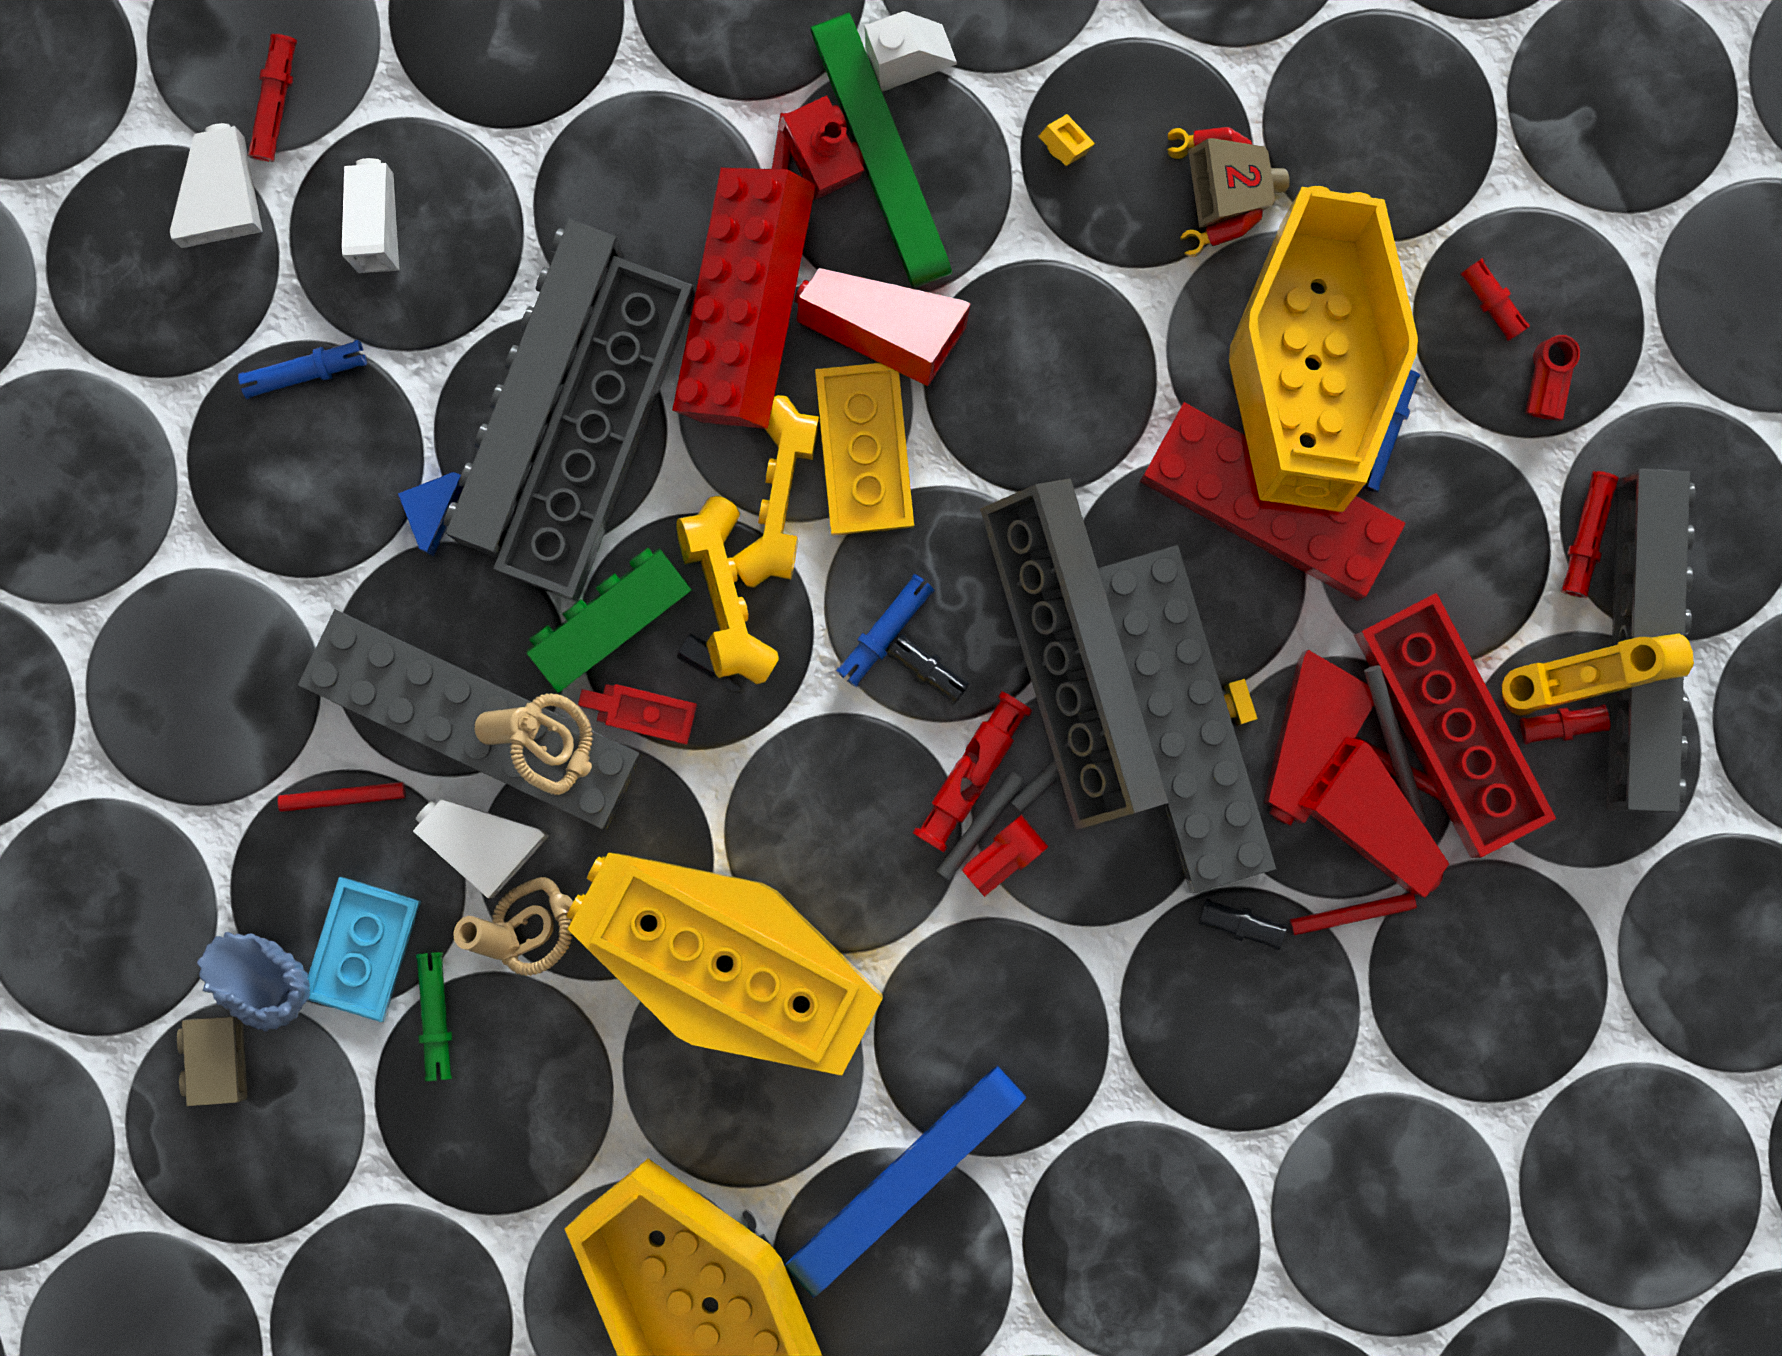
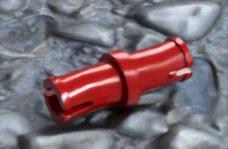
(1495, 299)
(1565, 724)

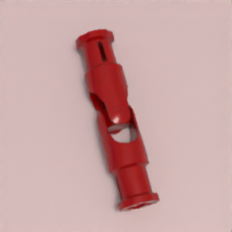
(977, 764)

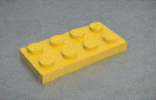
(864, 449)

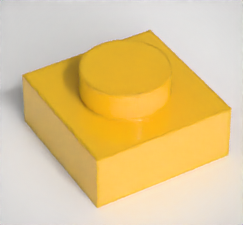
(1066, 140)
(1239, 702)

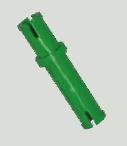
(433, 1017)

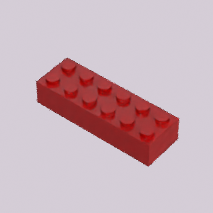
(744, 297)
(1212, 474)
(1455, 727)

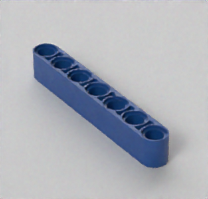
(905, 1181)

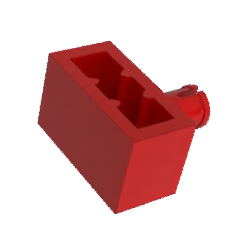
(821, 146)

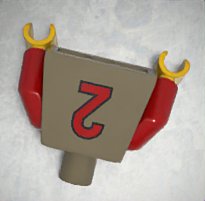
(1229, 183)

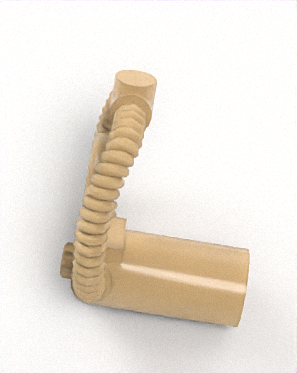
(520, 728)
(499, 938)

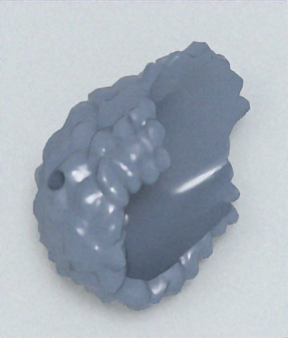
(254, 980)

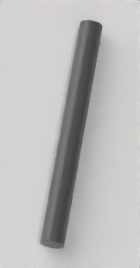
(1394, 739)

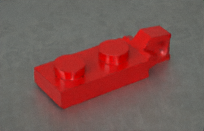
(642, 712)

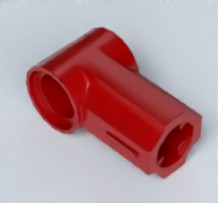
(1552, 382)
(1011, 850)

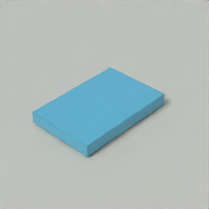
(361, 949)

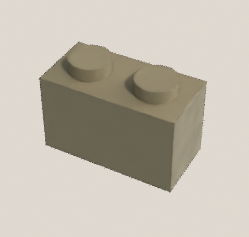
(212, 1060)

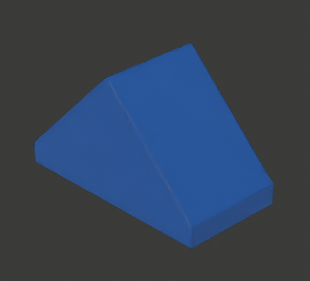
(427, 508)

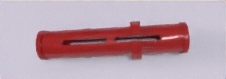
(274, 87)
(1592, 524)

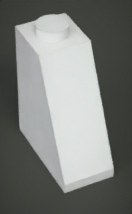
(906, 49)
(216, 190)
(369, 217)
(478, 843)

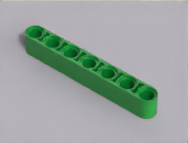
(882, 150)

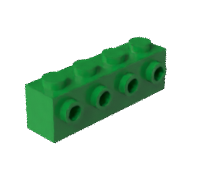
(608, 619)

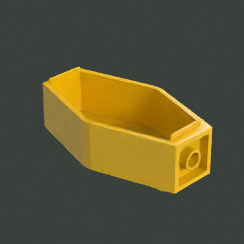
(1354, 330)
(713, 916)
(657, 1292)

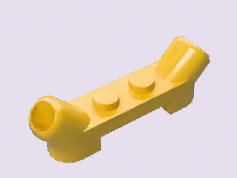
(776, 552)
(732, 647)
(1597, 672)

